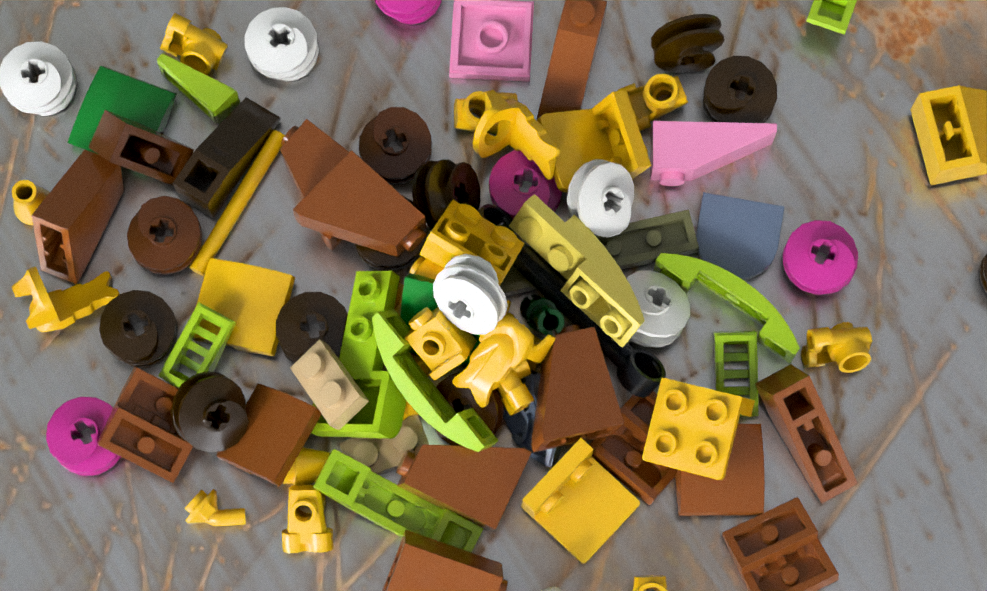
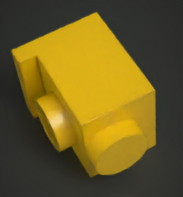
(438, 341)

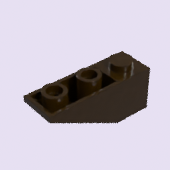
(224, 157)

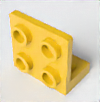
(694, 428)
(580, 503)

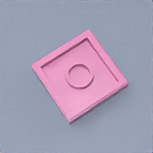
(492, 40)

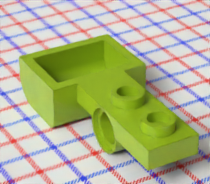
(361, 357)

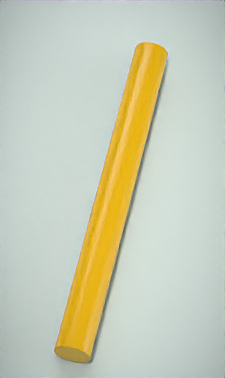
(238, 202)

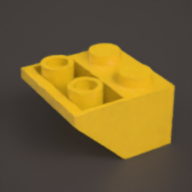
(952, 132)
(465, 232)

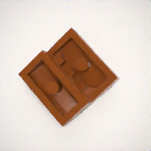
(143, 426)
(273, 435)
(624, 449)
(739, 491)
(780, 551)

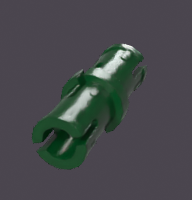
(542, 314)

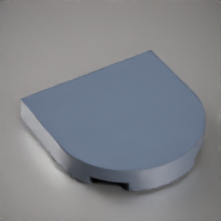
(738, 234)

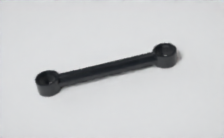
(637, 369)

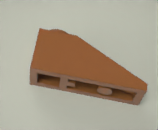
(573, 55)
(806, 431)

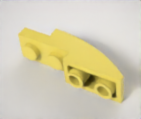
(592, 274)

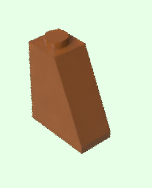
(309, 158)
(361, 209)
(76, 215)
(574, 392)
(464, 480)
(436, 566)

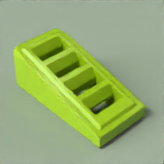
(206, 93)
(723, 338)
(170, 370)

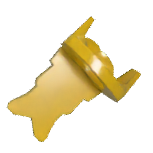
(515, 129)
(62, 308)
(499, 353)

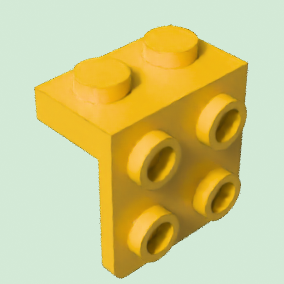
(602, 133)

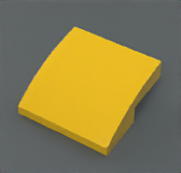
(248, 297)

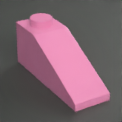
(694, 149)

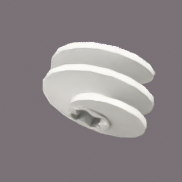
(283, 61)
(54, 85)
(602, 197)
(470, 294)
(662, 306)

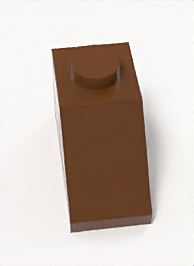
(139, 148)

